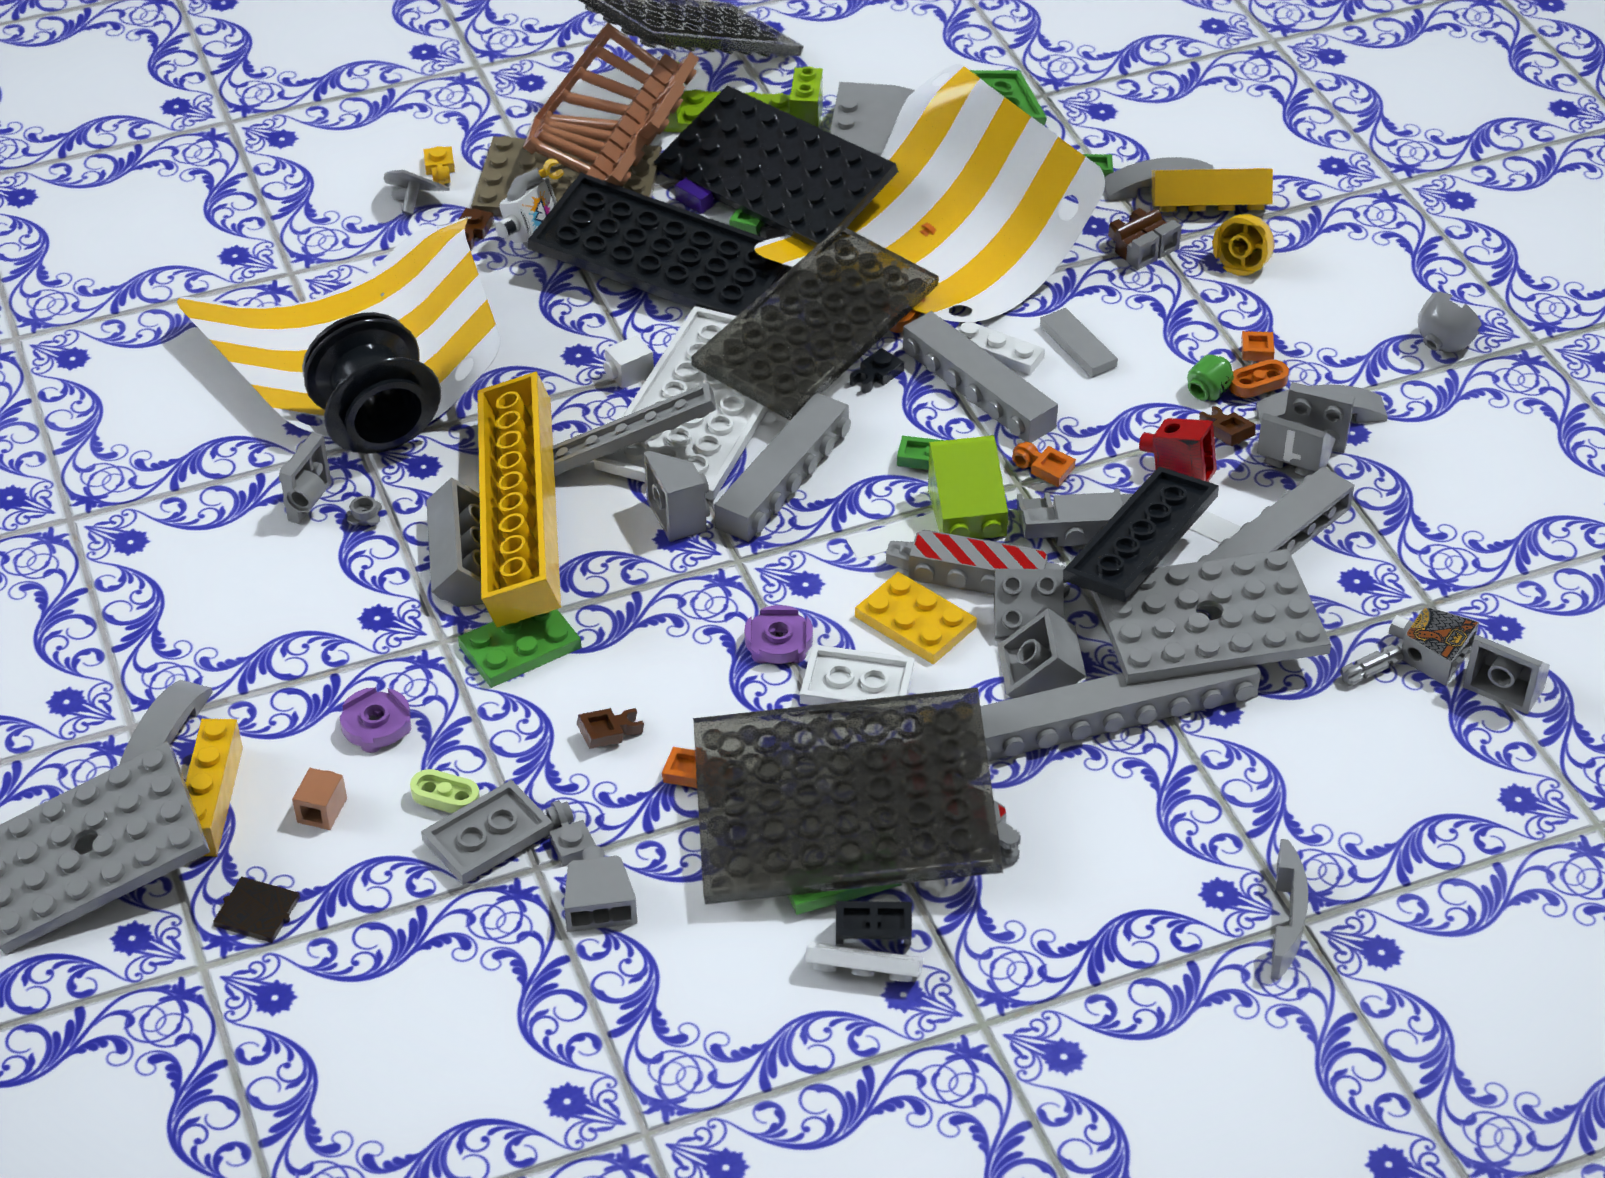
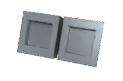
(1145, 237)

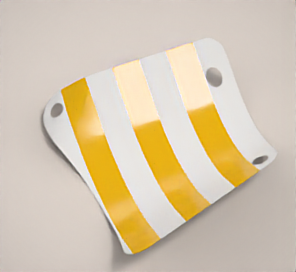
(986, 186)
(425, 285)

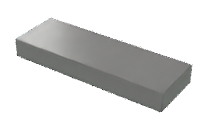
(1078, 342)

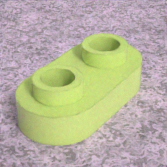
(448, 790)

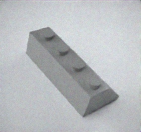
(455, 544)

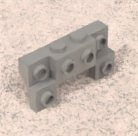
(1071, 518)

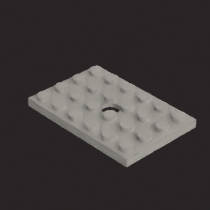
(1262, 618)
(142, 832)

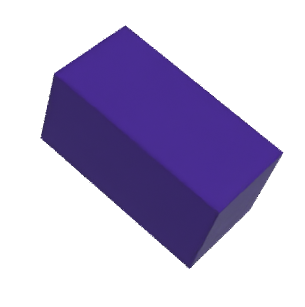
(694, 196)

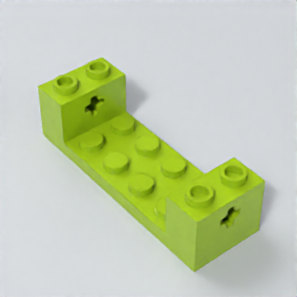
(803, 103)

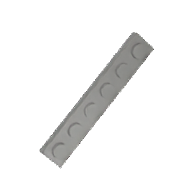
(633, 428)

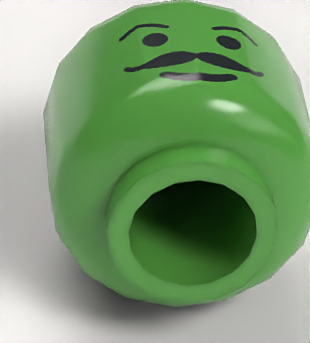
(1210, 378)

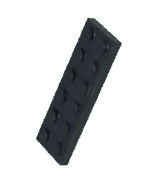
(1140, 534)

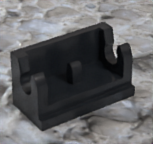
(873, 920)

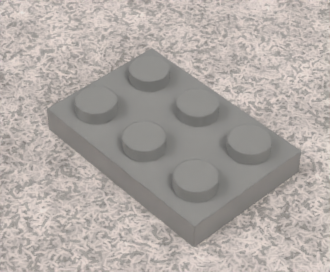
(487, 831)

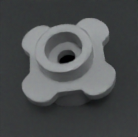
(364, 511)

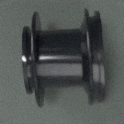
(370, 383)

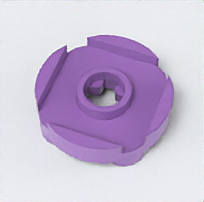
(766, 647)
(375, 733)

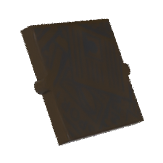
(256, 909)

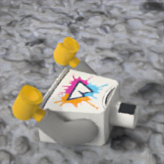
(527, 203)

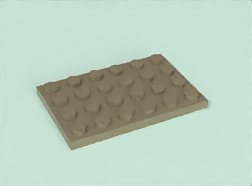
(509, 160)

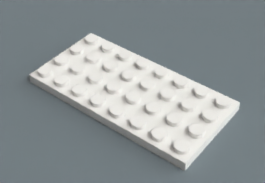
(708, 442)

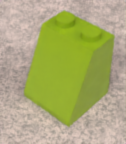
(967, 487)

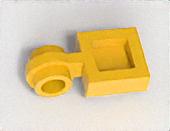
(439, 163)

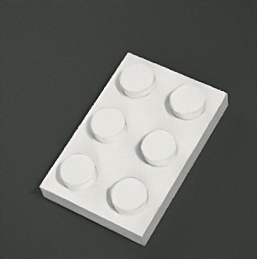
(854, 675)

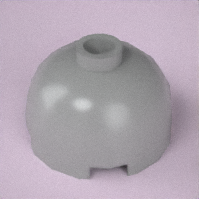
(1446, 324)

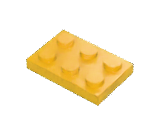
(915, 617)

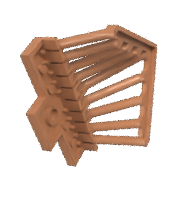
(622, 137)

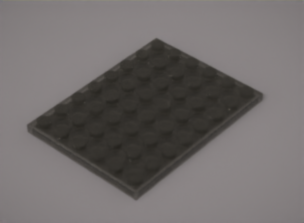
(844, 796)

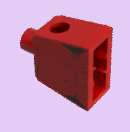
(1183, 447)

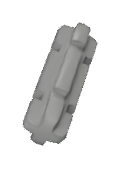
(1371, 664)

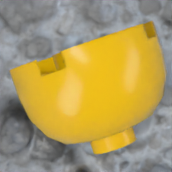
(1243, 244)

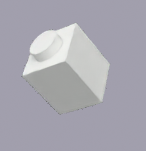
(628, 362)

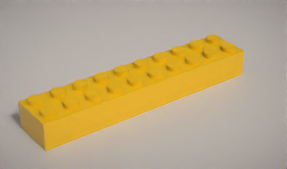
(517, 501)

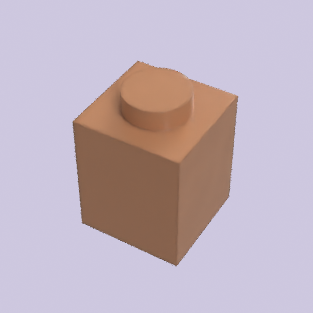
(319, 798)

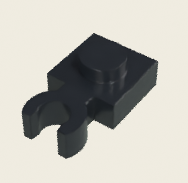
(879, 368)

